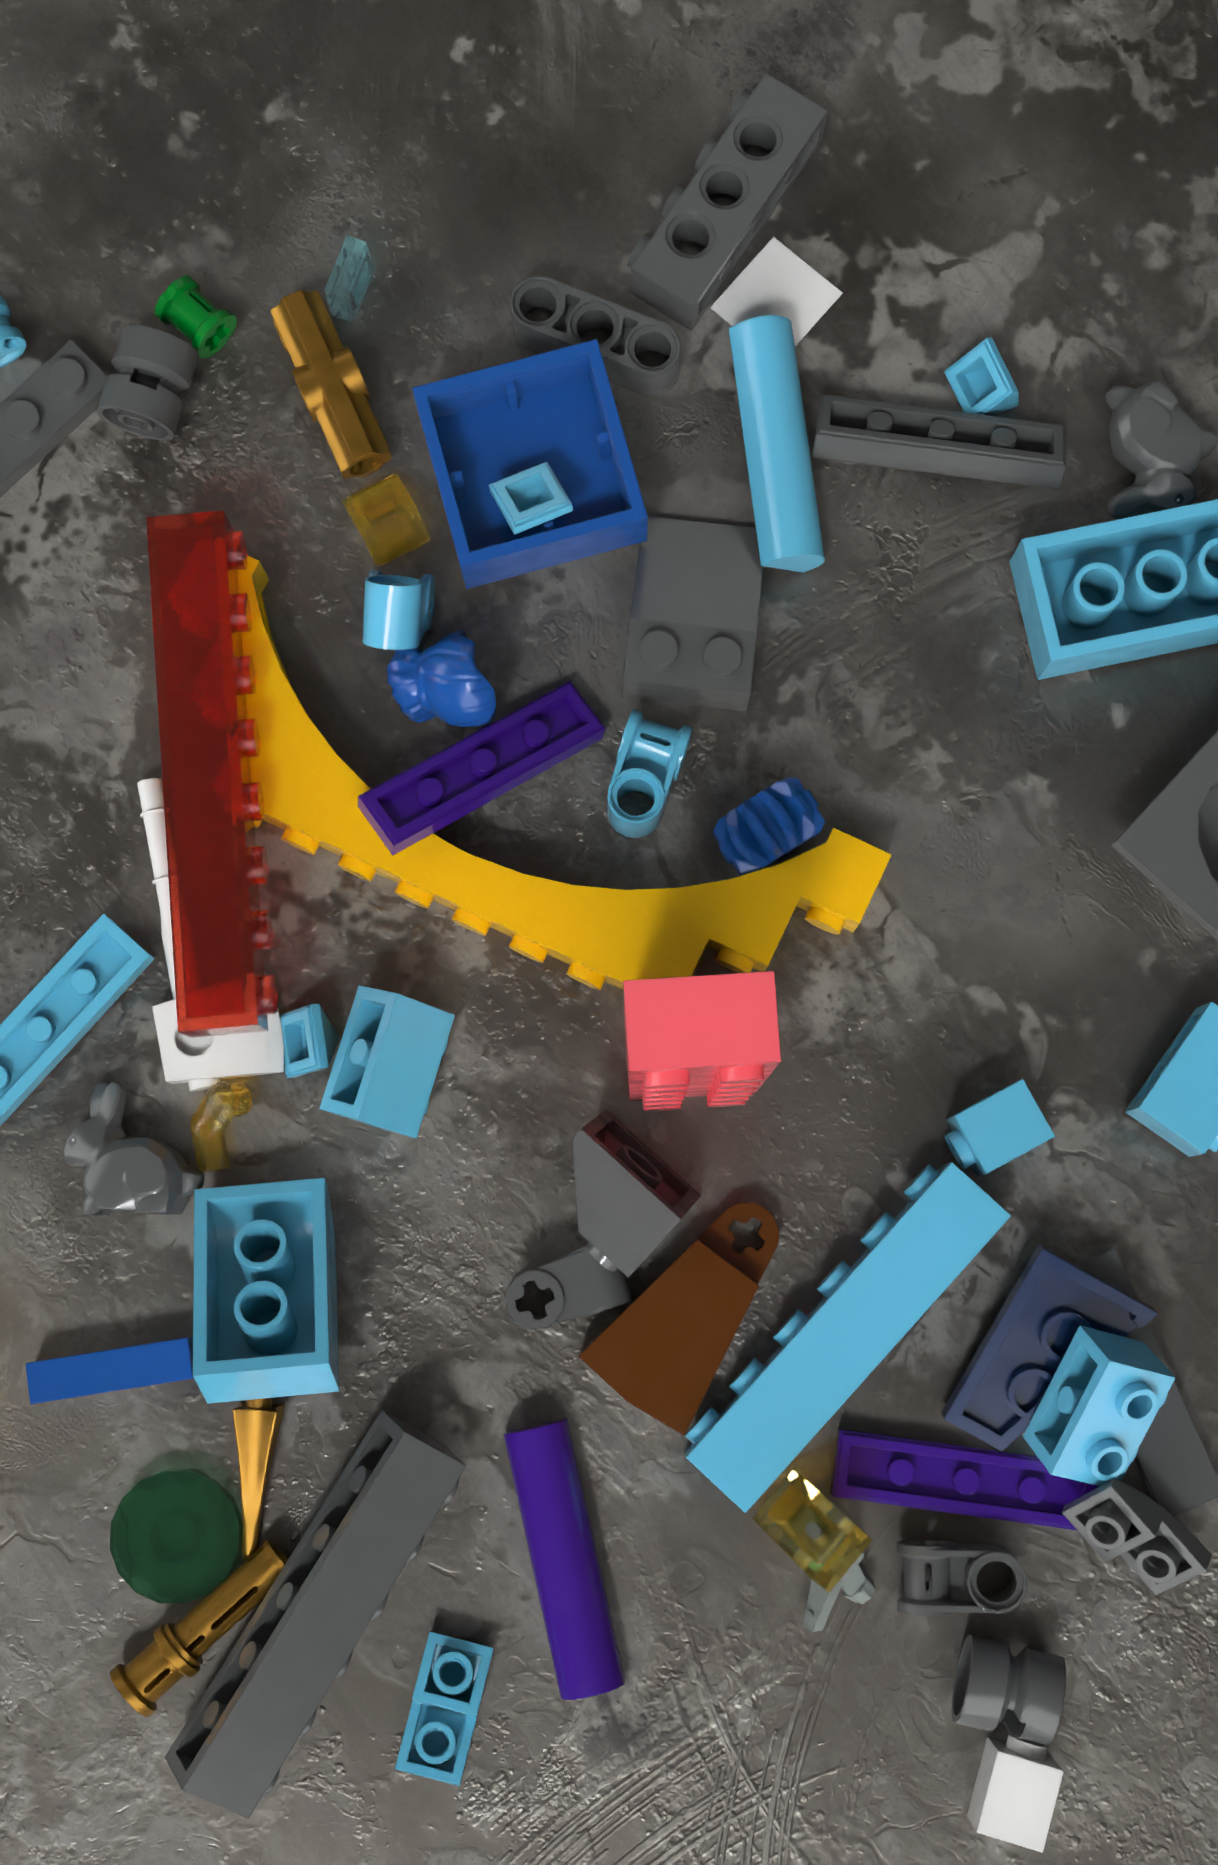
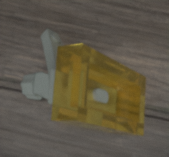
(820, 1543)

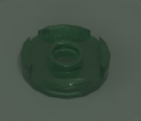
(176, 1536)

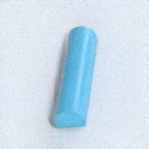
(776, 444)

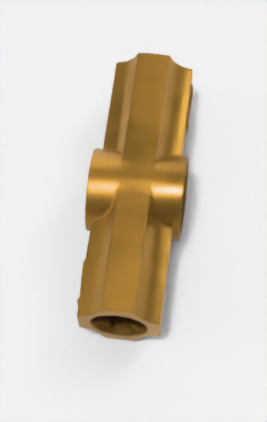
(330, 384)

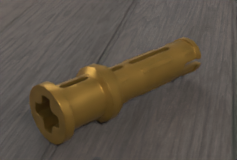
(179, 1647)

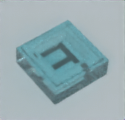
(349, 279)

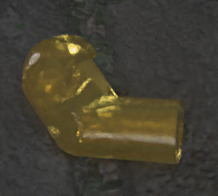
(212, 1118)

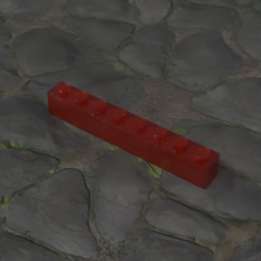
(208, 775)

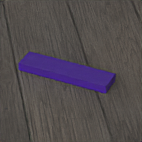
(480, 767)
(951, 1479)

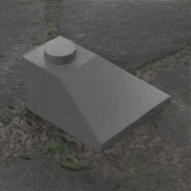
(624, 1194)

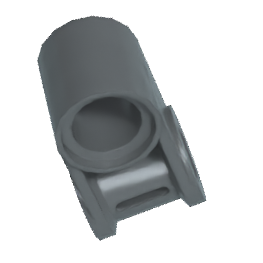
(577, 1289)
(954, 1576)

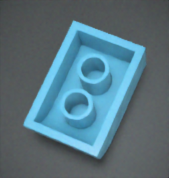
(265, 1291)

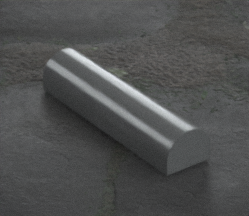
(940, 441)

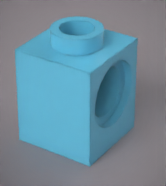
(997, 1129)

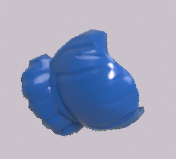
(442, 683)

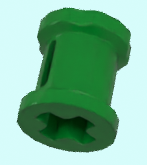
(195, 316)

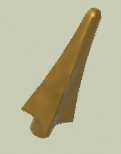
(256, 1435)

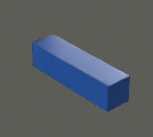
(110, 1370)

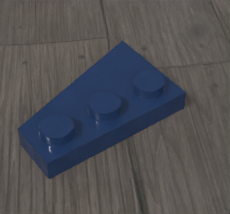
(1030, 1341)

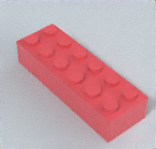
(700, 1038)

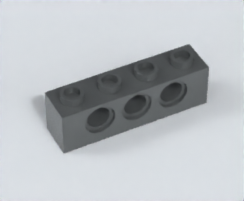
(768, 118)

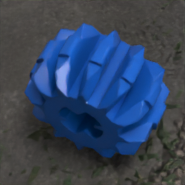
(768, 826)

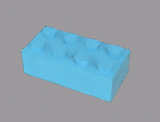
(1119, 589)

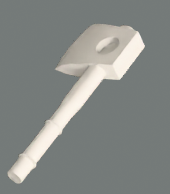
(208, 1058)

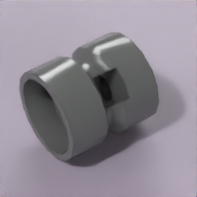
(149, 377)
(1008, 1689)

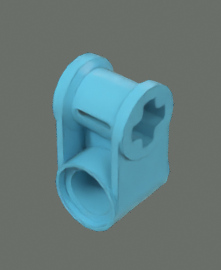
(397, 610)
(649, 764)

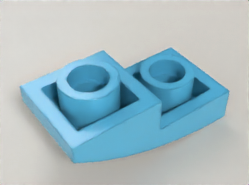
(444, 1708)

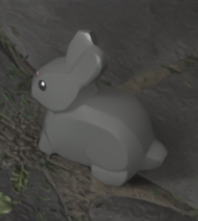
(1157, 446)
(126, 1170)

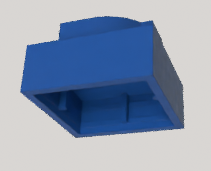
(515, 418)

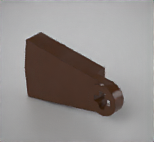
(679, 1328)

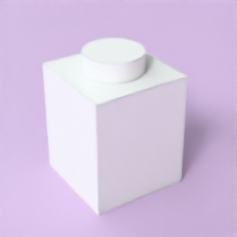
(1015, 1792)

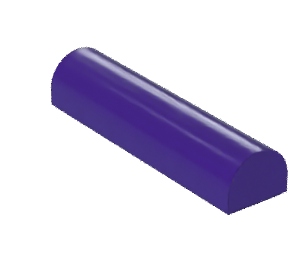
(564, 1560)

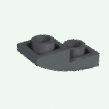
(1133, 1526)

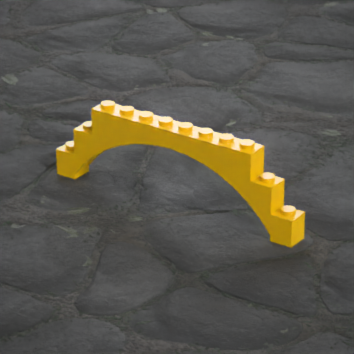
(593, 929)

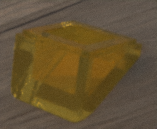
(387, 520)

